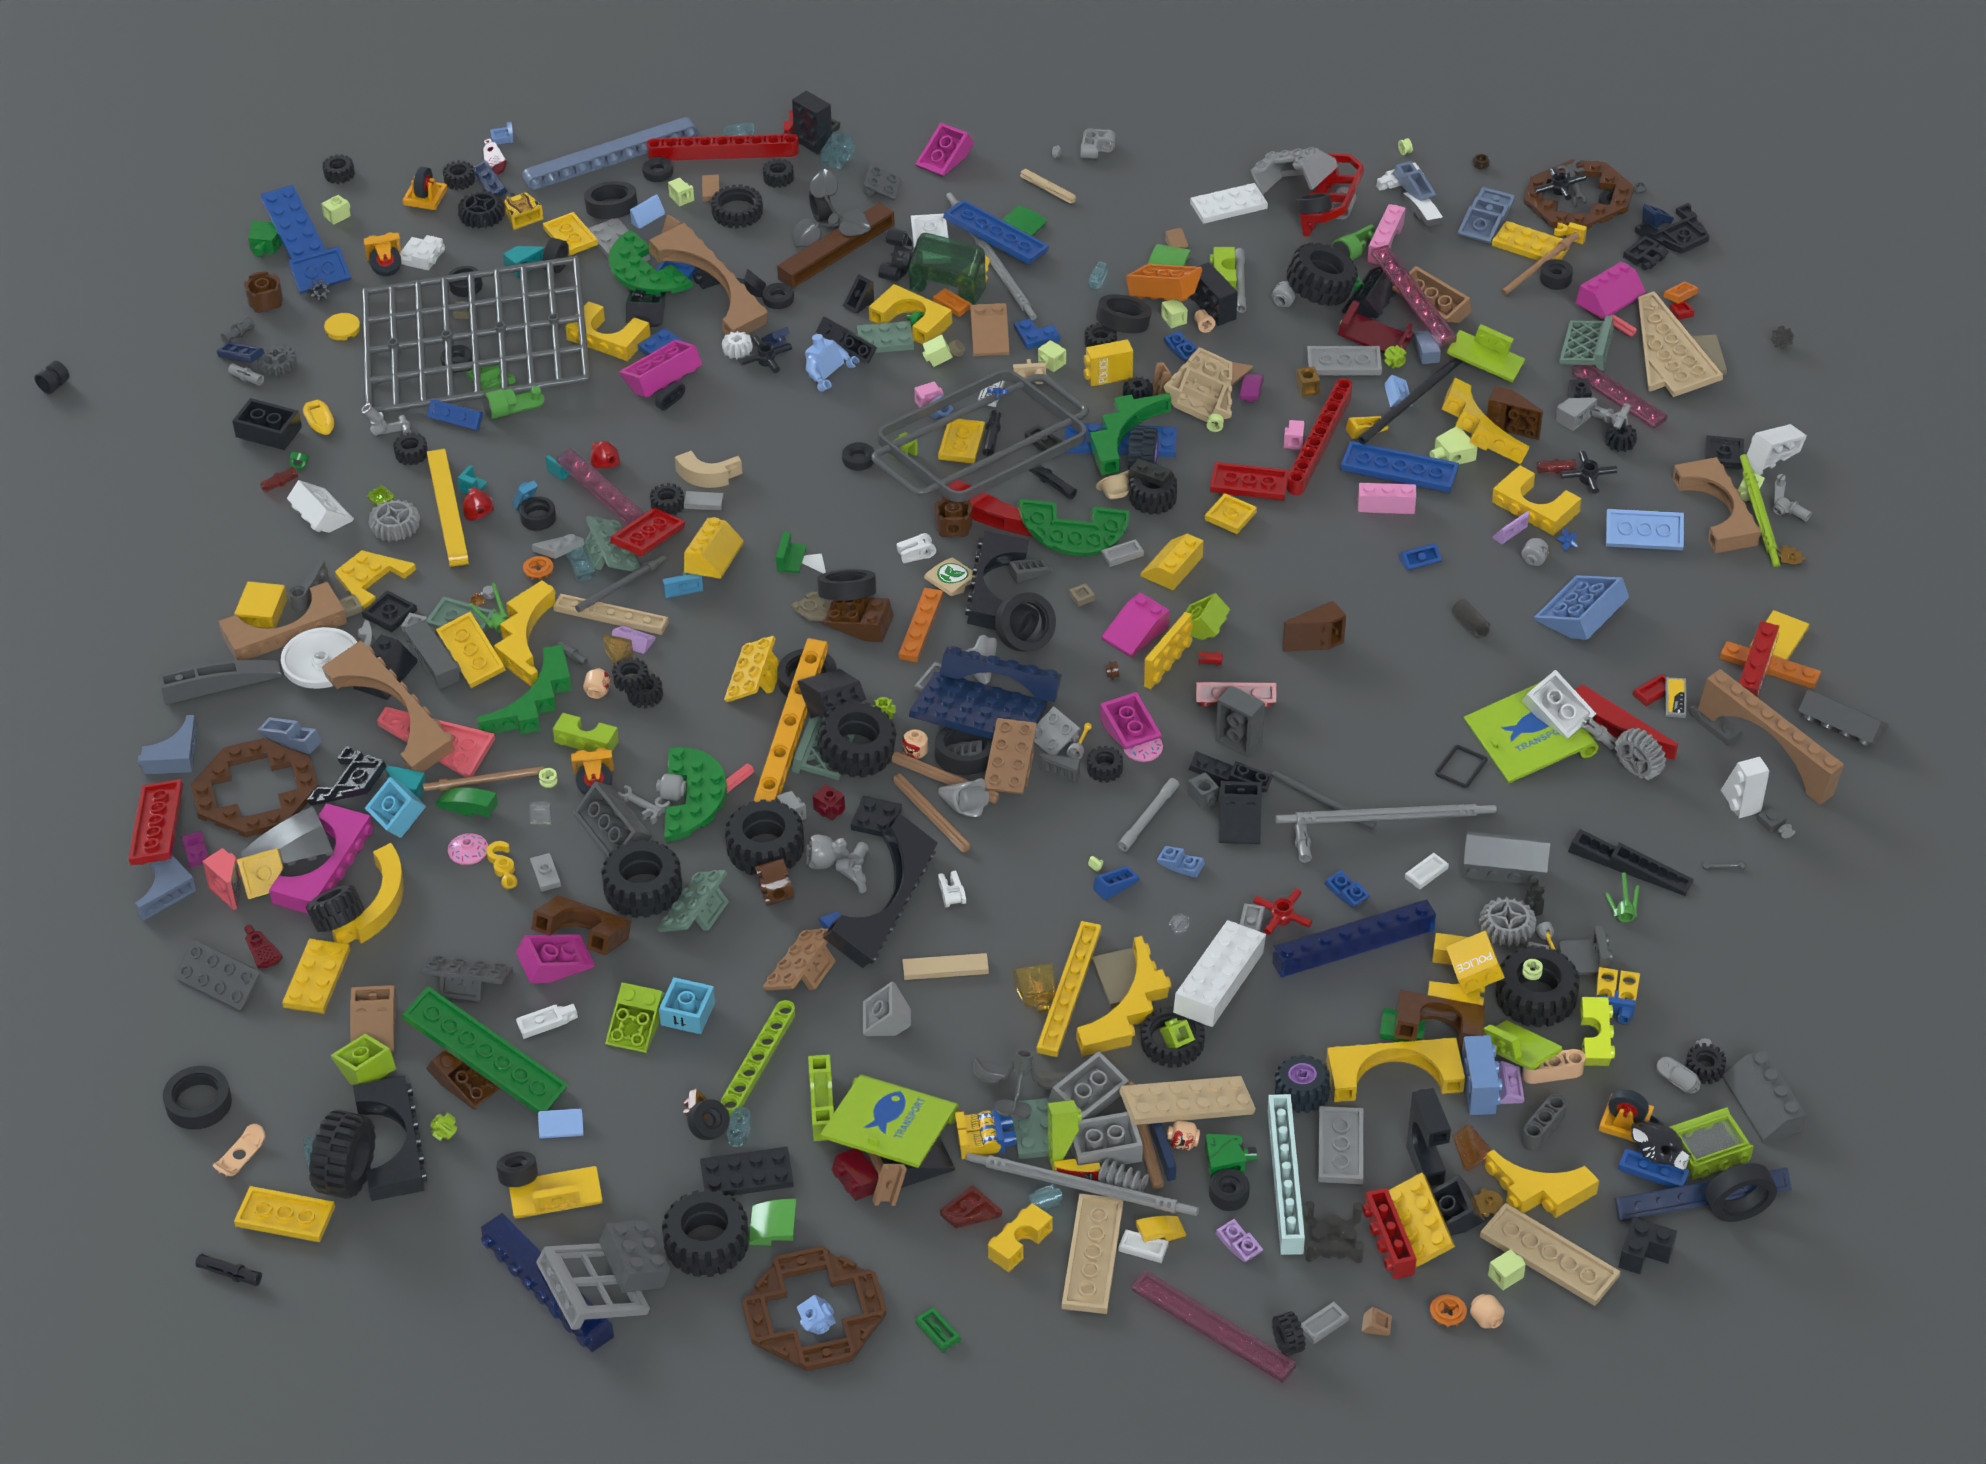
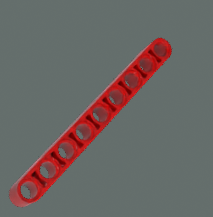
(724, 147)
(1319, 437)

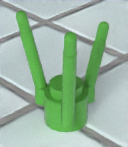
(496, 618)
(1625, 910)

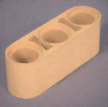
(1563, 1066)

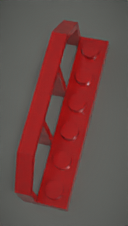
(1309, 220)

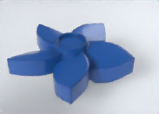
(997, 390)
(1567, 539)

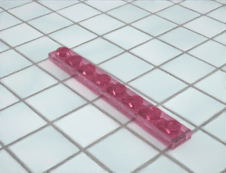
(1414, 295)
(1214, 1326)

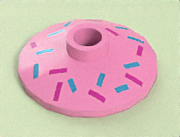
(1146, 751)
(467, 849)

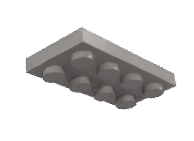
(608, 233)
(1345, 360)
(1340, 1145)

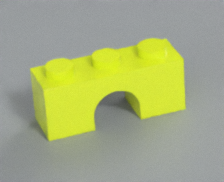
(1597, 1013)

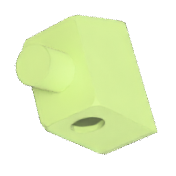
(1454, 447)

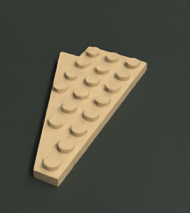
(1670, 351)

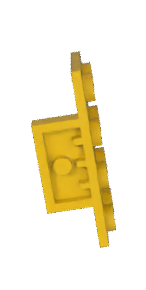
(754, 668)
(557, 1192)

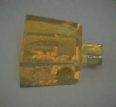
(1035, 986)

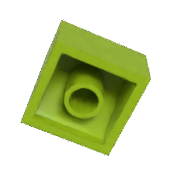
(1207, 616)
(364, 1060)

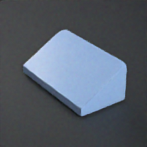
(646, 212)
(1396, 390)
(560, 1123)

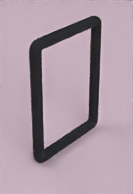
(1437, 773)

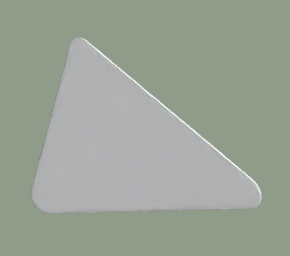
(815, 561)

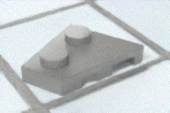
(559, 546)

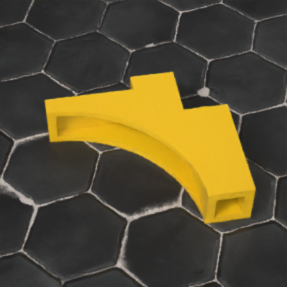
(1530, 1188)

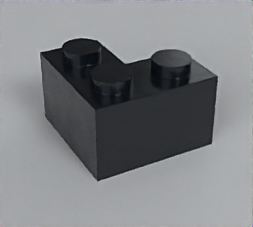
(1648, 1241)

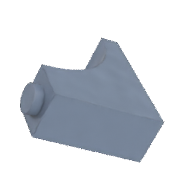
(172, 754)
(170, 885)

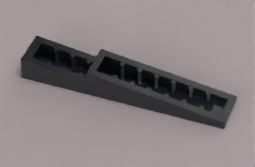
(1629, 861)

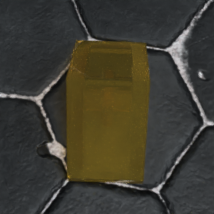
(617, 648)

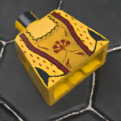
(522, 210)

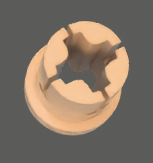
(1204, 321)

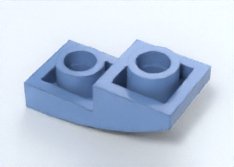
(1176, 860)

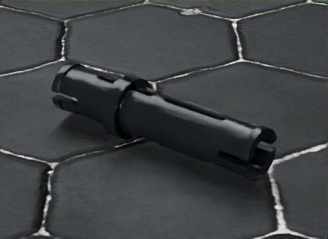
(992, 428)
(1047, 476)
(236, 1272)

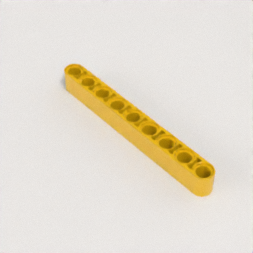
(447, 508)

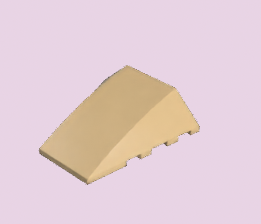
(1202, 386)

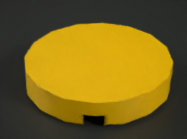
(342, 326)

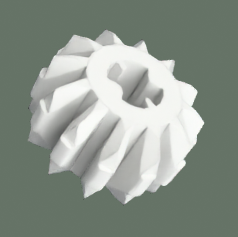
(737, 345)

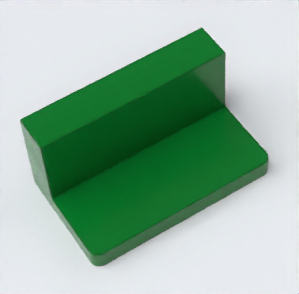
(789, 555)

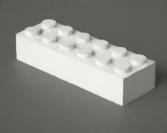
(1219, 973)

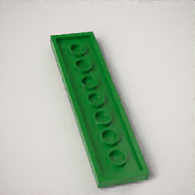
(484, 1051)

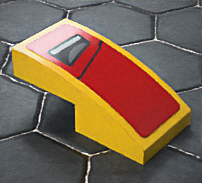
(1070, 1167)

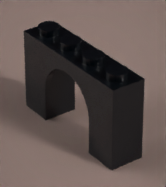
(1425, 1131)

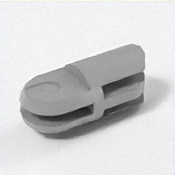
(1678, 1075)

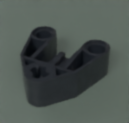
(900, 257)

